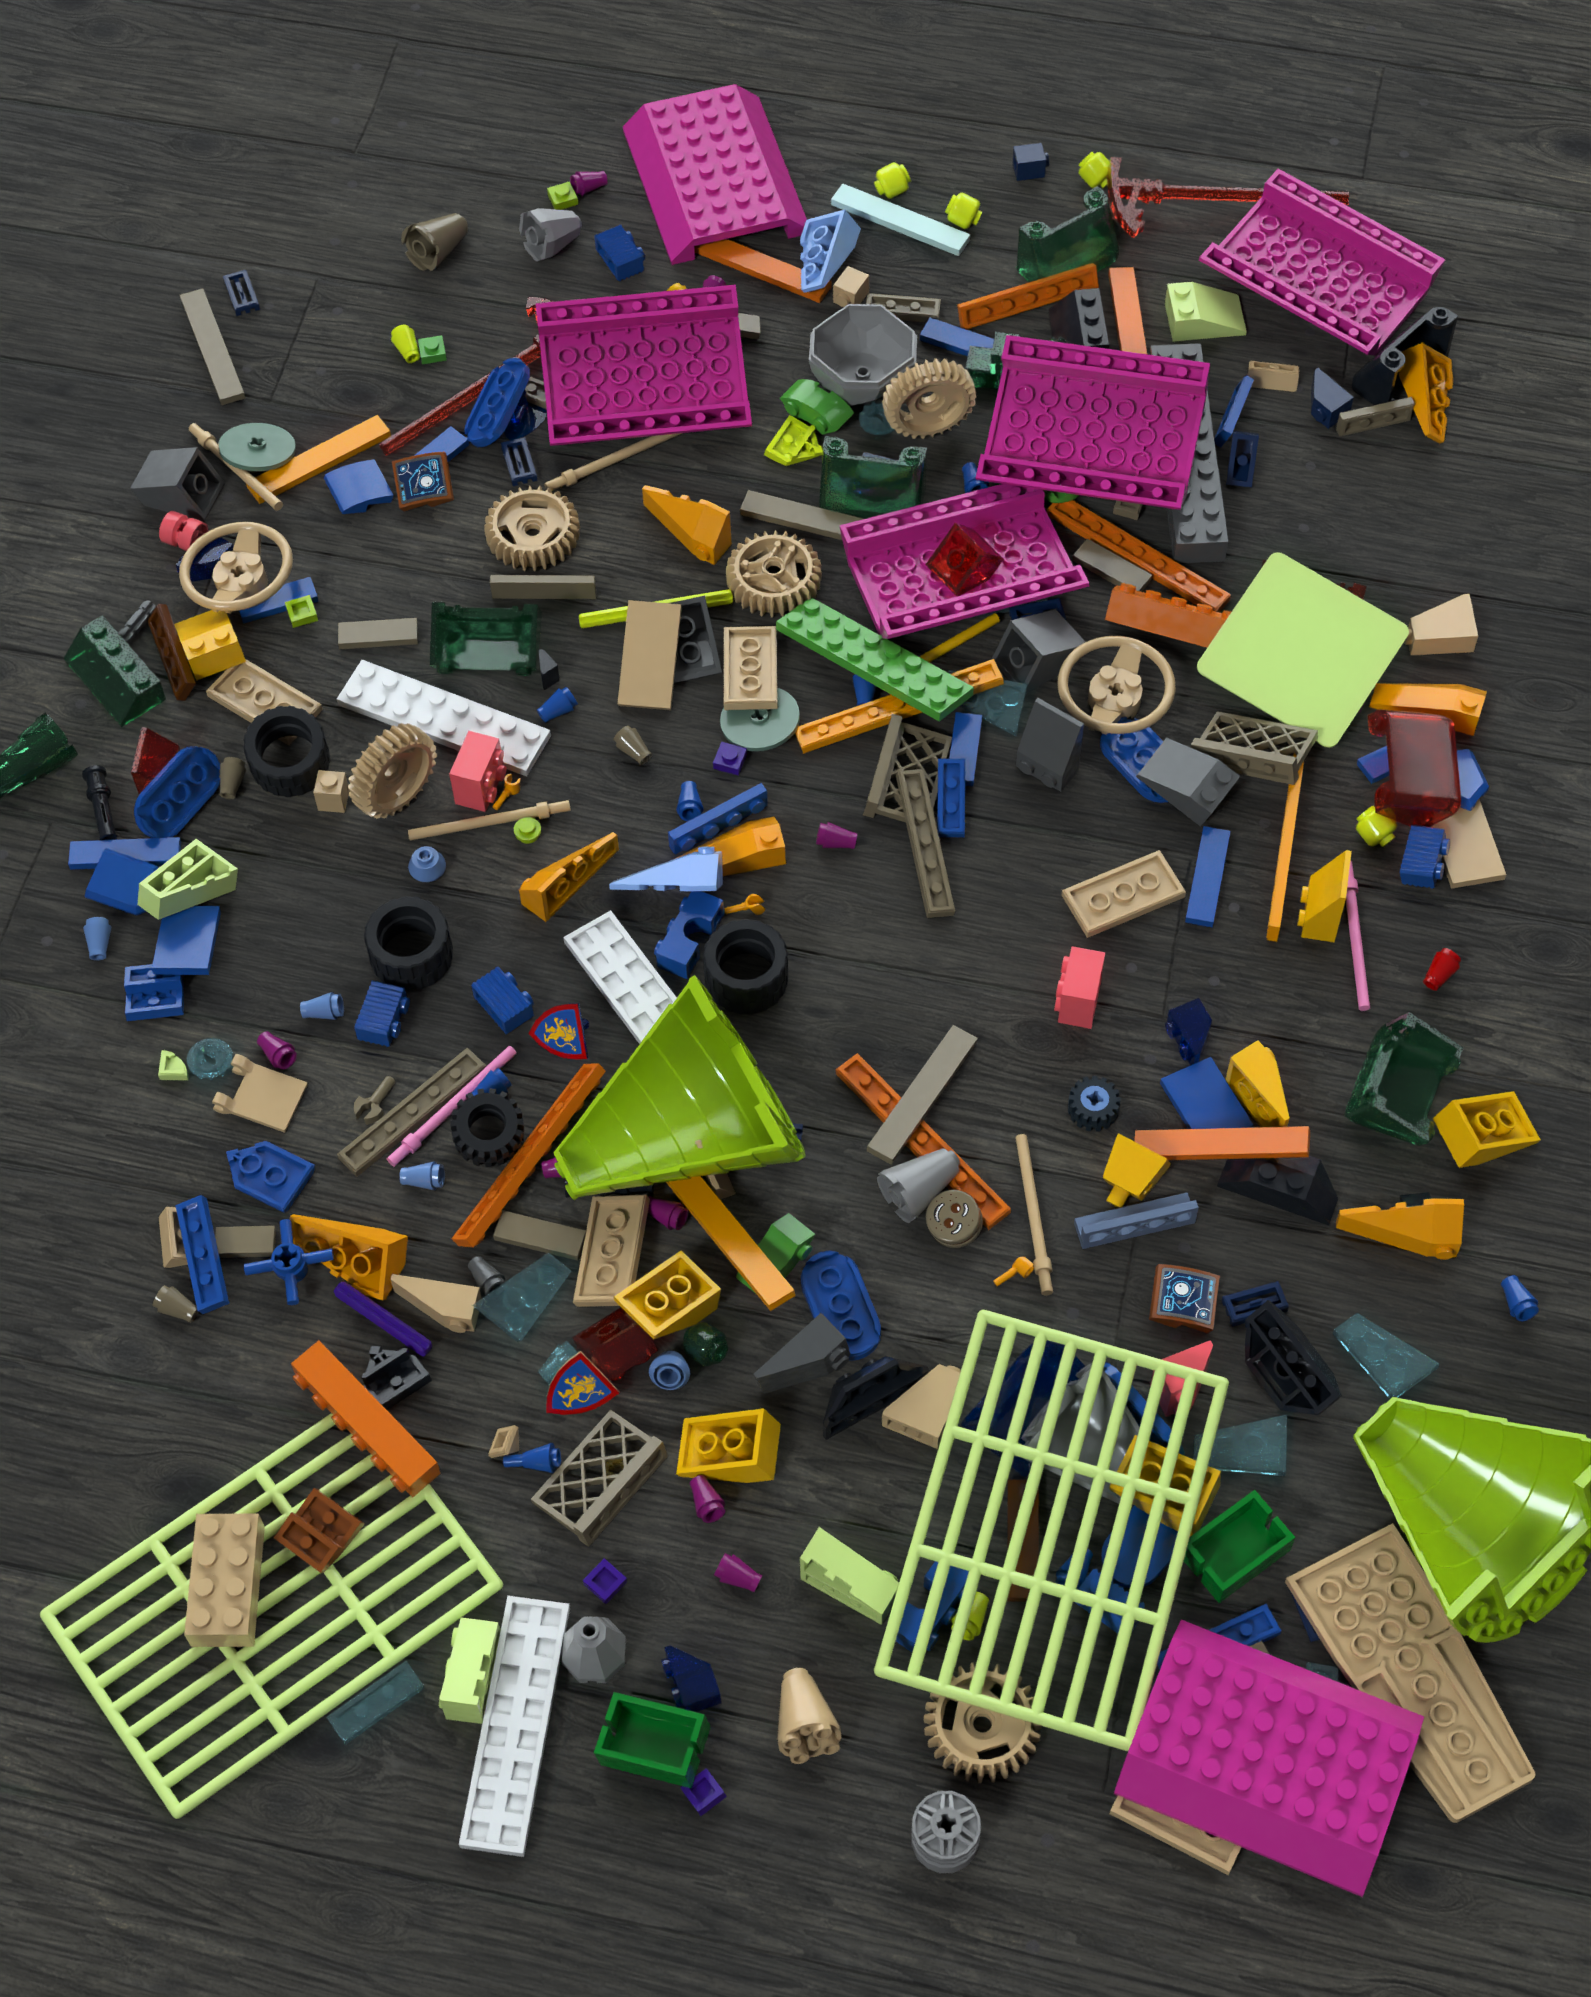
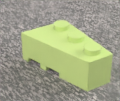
(186, 881)
(848, 1576)
(469, 1670)

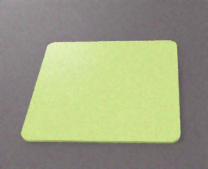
(1303, 649)

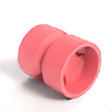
(180, 530)

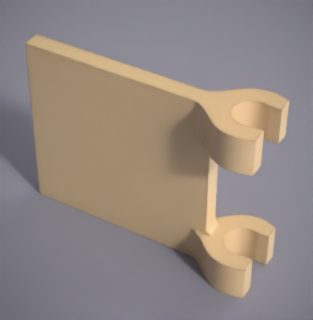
(262, 1096)

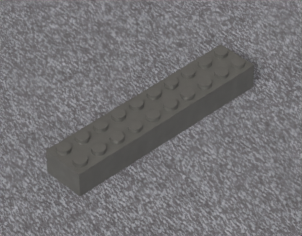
(1199, 528)

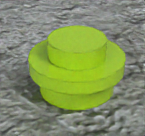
(527, 830)

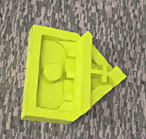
(793, 443)

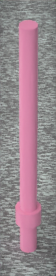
(1356, 942)
(412, 1142)

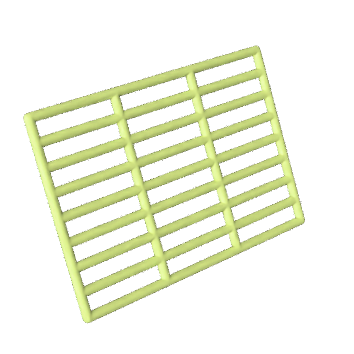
(1038, 1583)
(236, 1660)

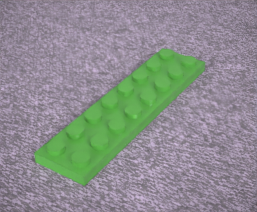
(875, 659)

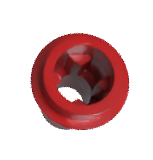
(1442, 968)

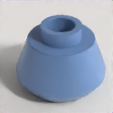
(426, 864)
(669, 1371)

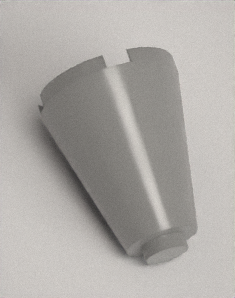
(918, 1181)

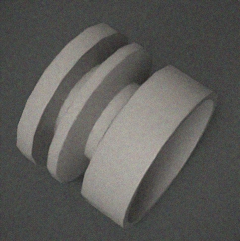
(943, 1850)

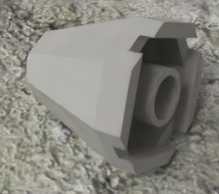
(548, 231)
(593, 1650)

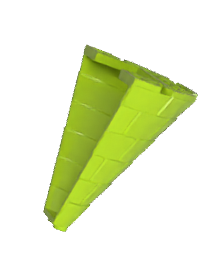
(679, 1087)
(1486, 1509)

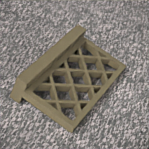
(1250, 759)
(887, 761)
(619, 1491)

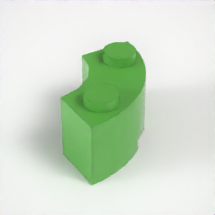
(816, 406)
(785, 1245)

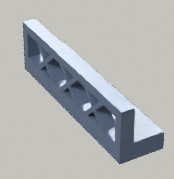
(1136, 1220)

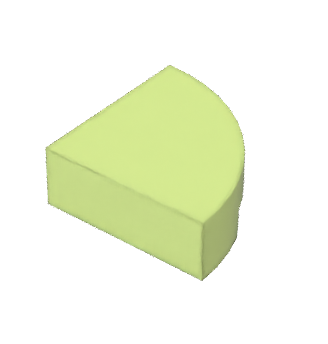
(172, 1067)

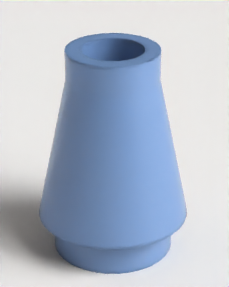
(97, 936)
(323, 1007)
(424, 1176)

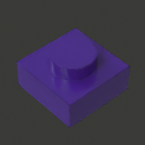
(730, 758)
(605, 1581)
(704, 1792)

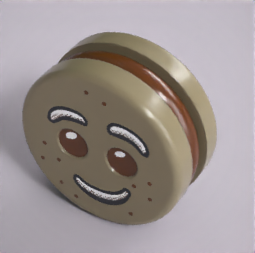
(954, 1219)

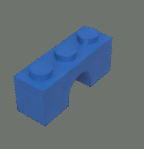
(697, 914)
(913, 1616)

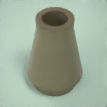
(631, 743)
(231, 775)
(175, 1304)

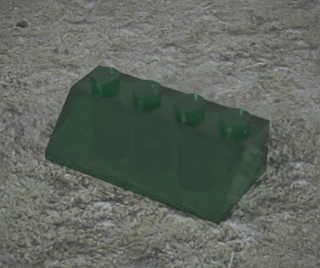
(113, 672)

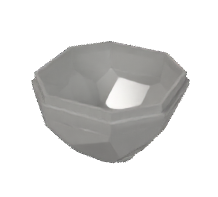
(861, 352)

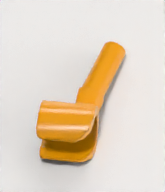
(509, 789)
(752, 902)
(1021, 1266)

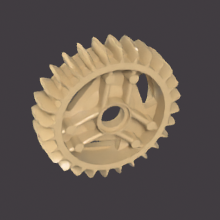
(950, 402)
(529, 511)
(773, 591)
(392, 770)
(965, 1743)

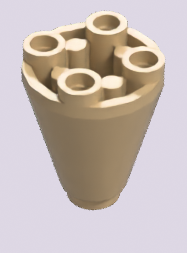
(805, 1719)

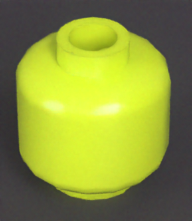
(1094, 169)
(892, 180)
(963, 210)
(1375, 828)

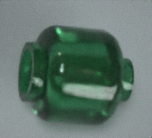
(705, 1344)

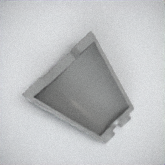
(1095, 1431)

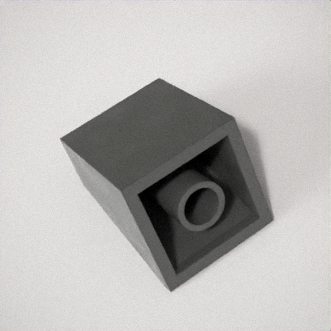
(178, 482)
(1036, 648)

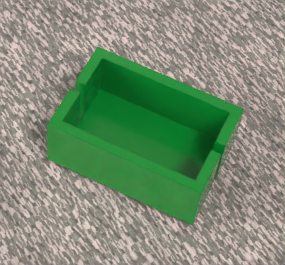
(1237, 1546)
(652, 1740)

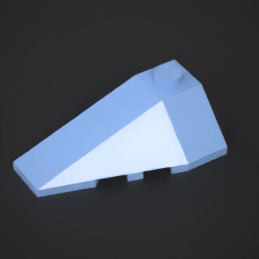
(825, 246)
(691, 872)

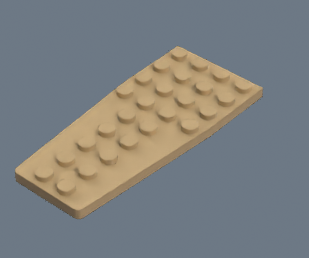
(1398, 1645)

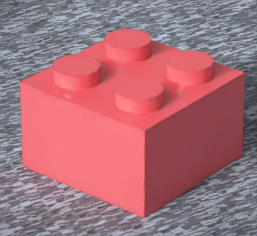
(477, 771)
(1079, 987)

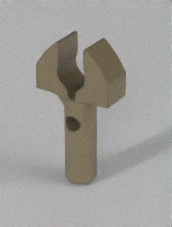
(373, 1102)

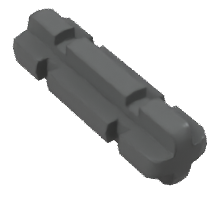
(137, 621)

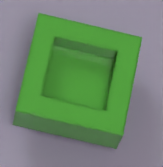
(432, 349)

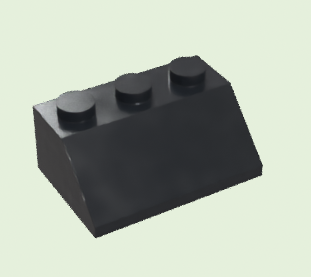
(1080, 319)

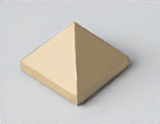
(505, 1442)

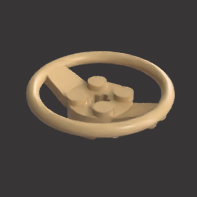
(240, 572)
(1118, 680)

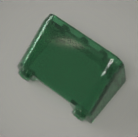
(1072, 244)
(870, 485)
(485, 638)
(1402, 1079)

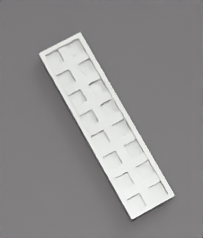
(440, 714)
(621, 973)
(514, 1727)

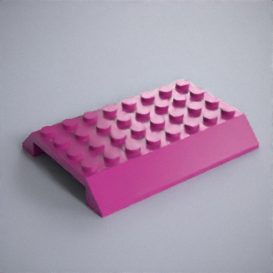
(711, 169)
(1326, 263)
(643, 365)
(1095, 422)
(906, 596)
(1270, 1757)

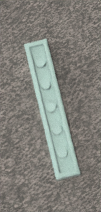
(900, 219)

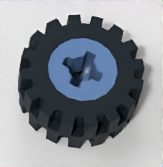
(1092, 1113)

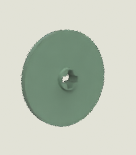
(257, 447)
(774, 729)

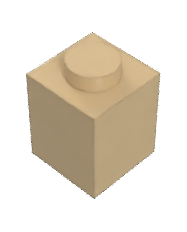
(850, 287)
(331, 791)

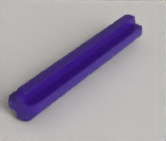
(383, 1318)

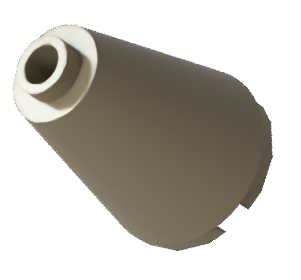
(433, 240)

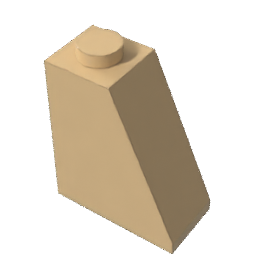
(1444, 629)
(924, 1407)

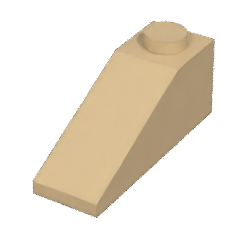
(443, 1301)

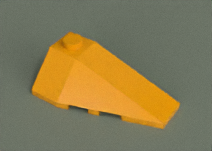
(1427, 381)
(697, 525)
(1453, 701)
(749, 846)
(561, 880)
(1422, 1229)
(361, 1253)

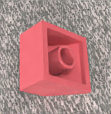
(1195, 1358)

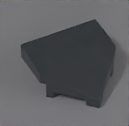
(393, 1375)

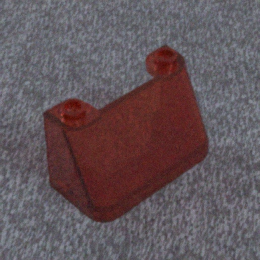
(1421, 767)

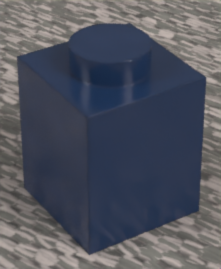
(1029, 161)

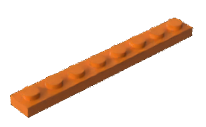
(524, 1161)

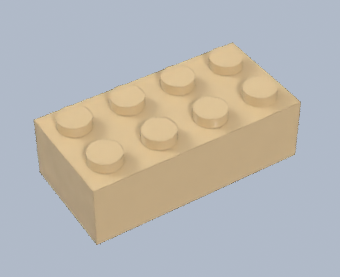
(224, 1580)

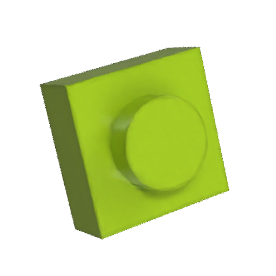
(562, 196)
(301, 611)

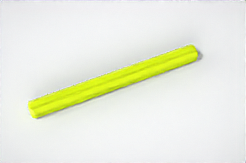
(620, 614)

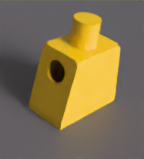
(1132, 1170)

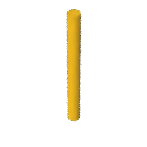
(961, 638)

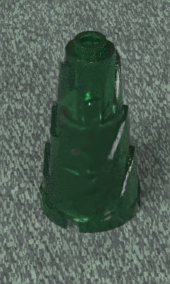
(35, 752)

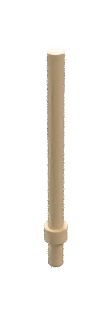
(209, 442)
(571, 476)
(542, 811)
(1042, 1263)

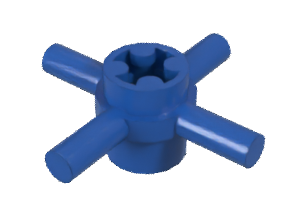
(295, 1255)

